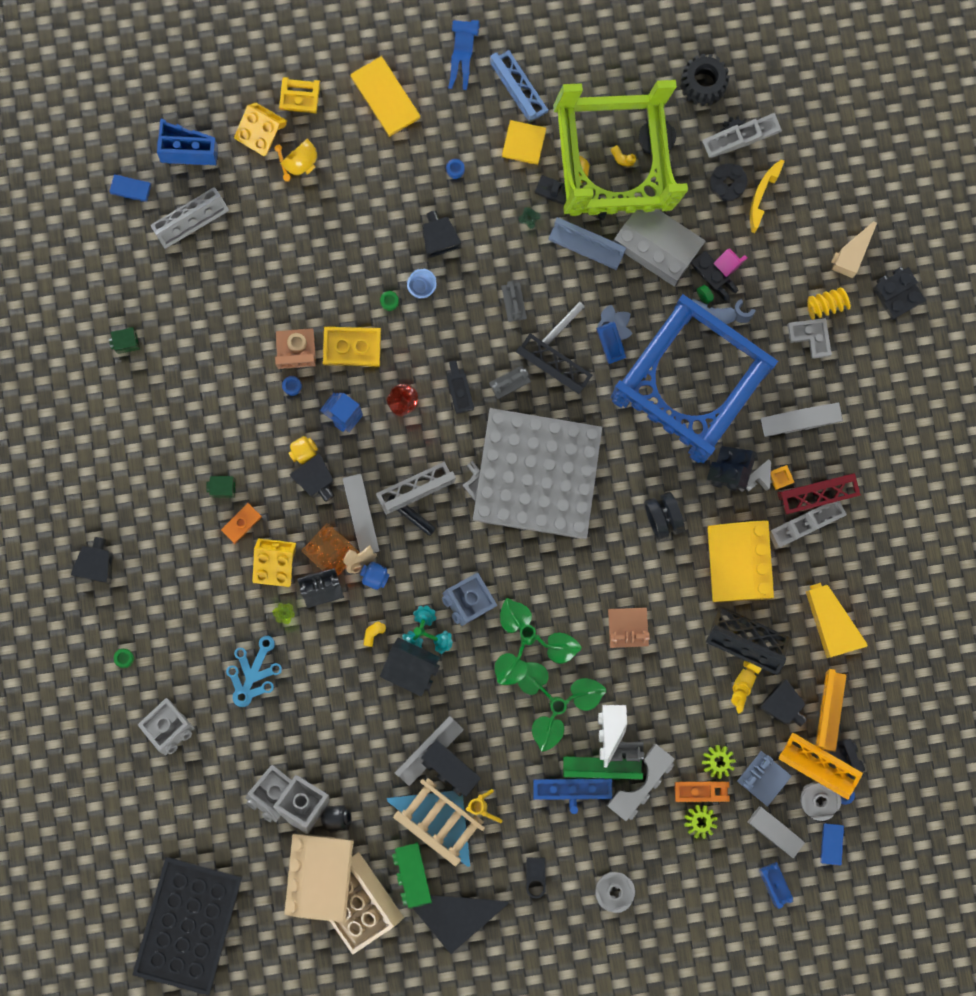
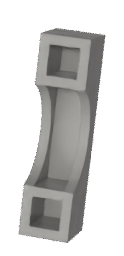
(656, 763)

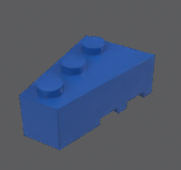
(342, 411)

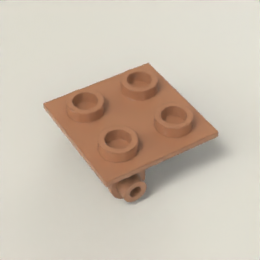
(628, 627)

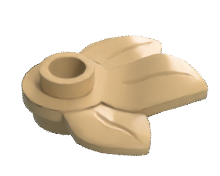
(355, 562)

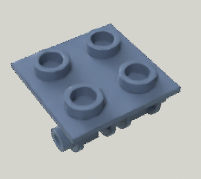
(764, 778)

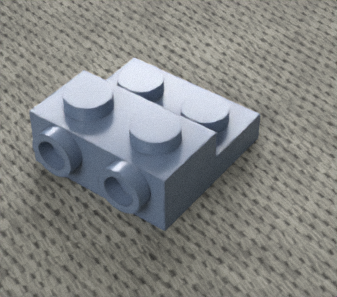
(468, 599)

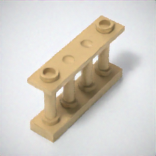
(436, 841)

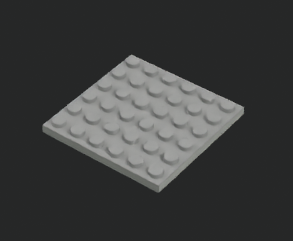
(537, 473)

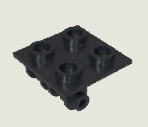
(320, 588)

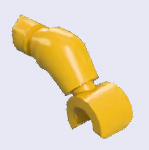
(743, 685)

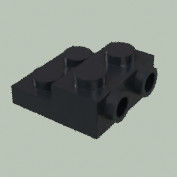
(899, 292)
(732, 468)

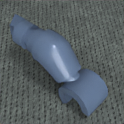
(729, 314)

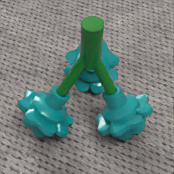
(424, 616)

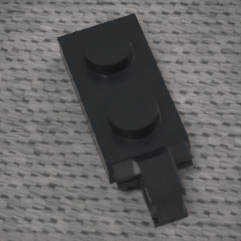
(459, 389)

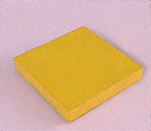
(524, 142)

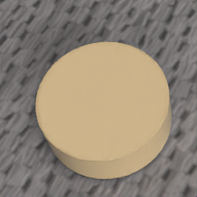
(296, 342)

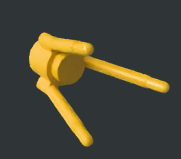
(479, 807)

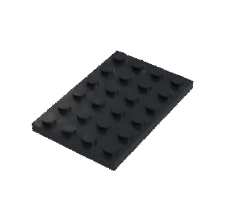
(187, 926)

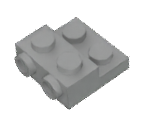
(166, 727)
(267, 792)

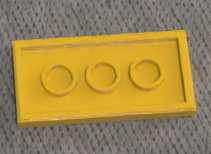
(385, 96)

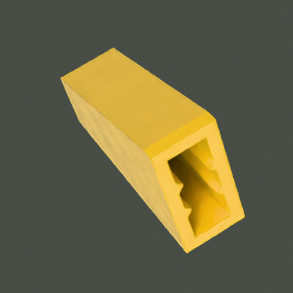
(833, 623)

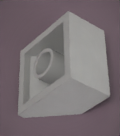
(301, 804)

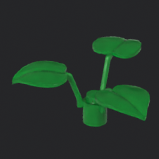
(517, 617)
(547, 730)

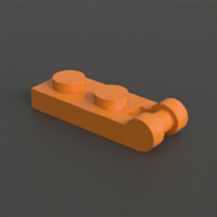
(701, 791)

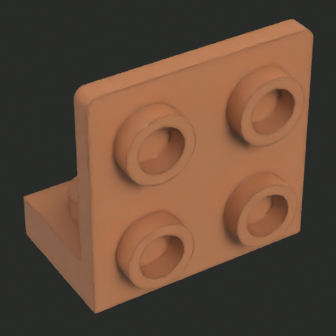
(289, 359)

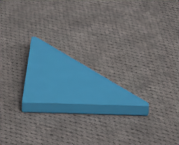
(403, 802)

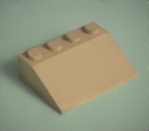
(319, 877)
(368, 908)

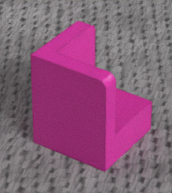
(729, 262)

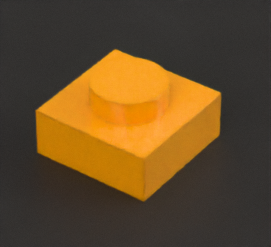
(781, 477)

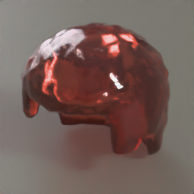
(402, 399)

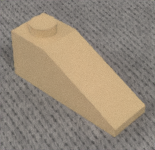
(851, 255)

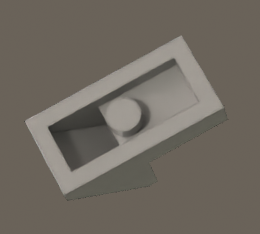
(762, 476)

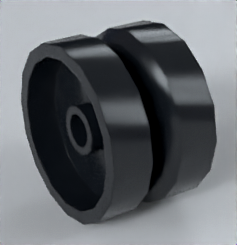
(664, 516)

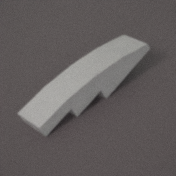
(742, 135)
(802, 419)
(360, 512)
(806, 523)

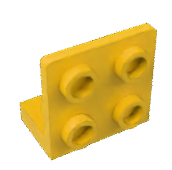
(259, 128)
(273, 562)

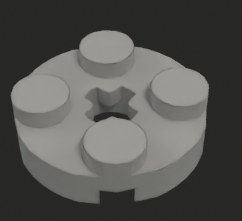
(812, 808)
(624, 898)

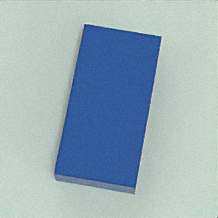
(130, 188)
(611, 342)
(832, 844)

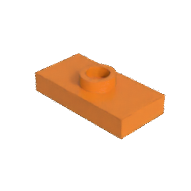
(241, 523)

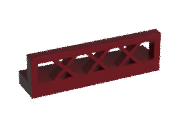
(819, 486)

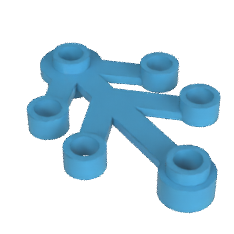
(252, 674)

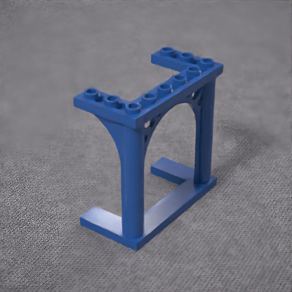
(703, 443)

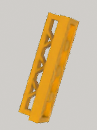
(830, 710)
(818, 768)

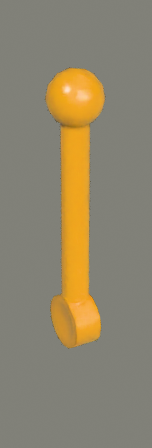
(286, 176)

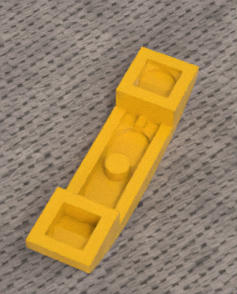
(755, 213)

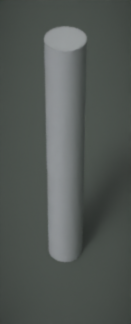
(563, 323)

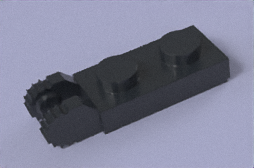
(712, 275)

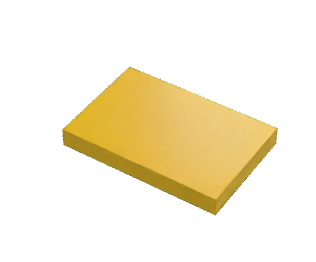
(351, 346)

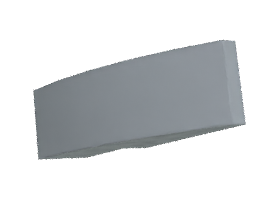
(776, 832)

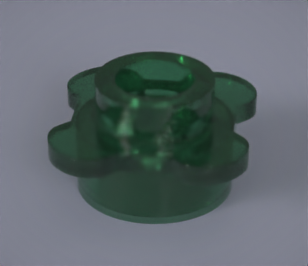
(529, 222)

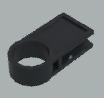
(535, 871)

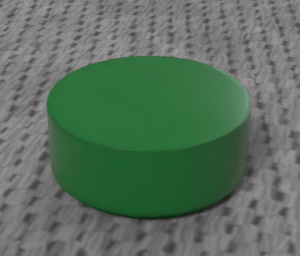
(705, 294)
(389, 300)
(123, 658)

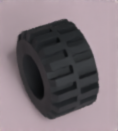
(707, 66)

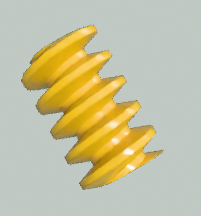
(828, 301)

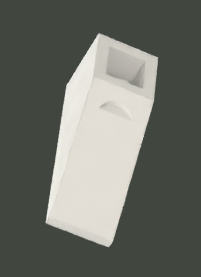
(613, 729)

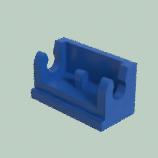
(776, 885)

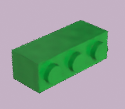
(412, 876)

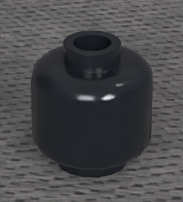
(336, 818)

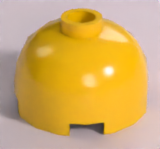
(301, 159)

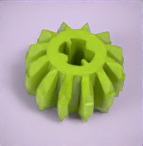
(724, 758)
(707, 821)

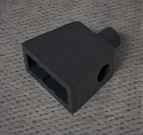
(439, 235)
(314, 478)
(94, 562)
(784, 704)

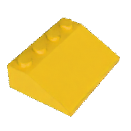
(740, 561)

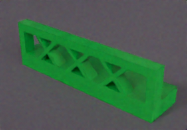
(594, 768)

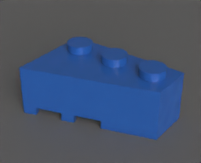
(185, 146)

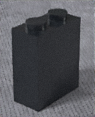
(410, 667)

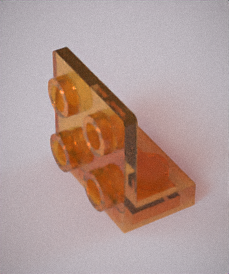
(328, 549)

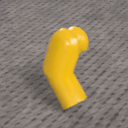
(621, 159)
(372, 631)

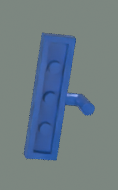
(572, 789)

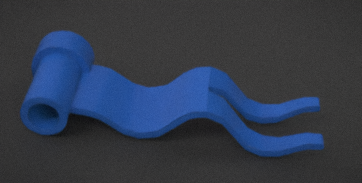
(463, 49)

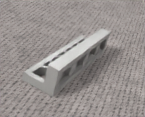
(190, 219)
(418, 491)
(413, 766)

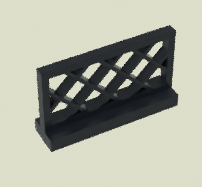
(746, 647)

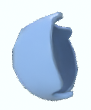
(421, 283)

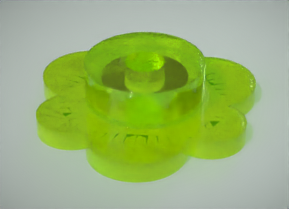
(278, 613)

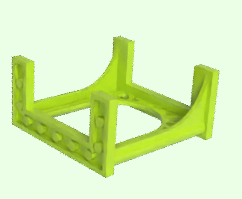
(579, 200)

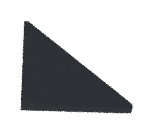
(457, 918)

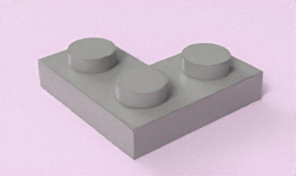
(813, 331)

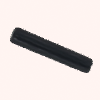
(415, 518)

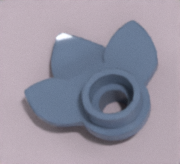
(620, 318)

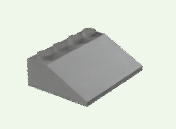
(659, 244)

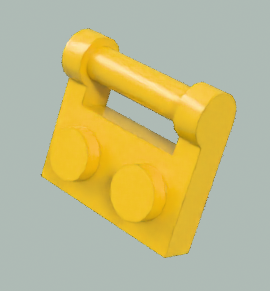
(299, 100)

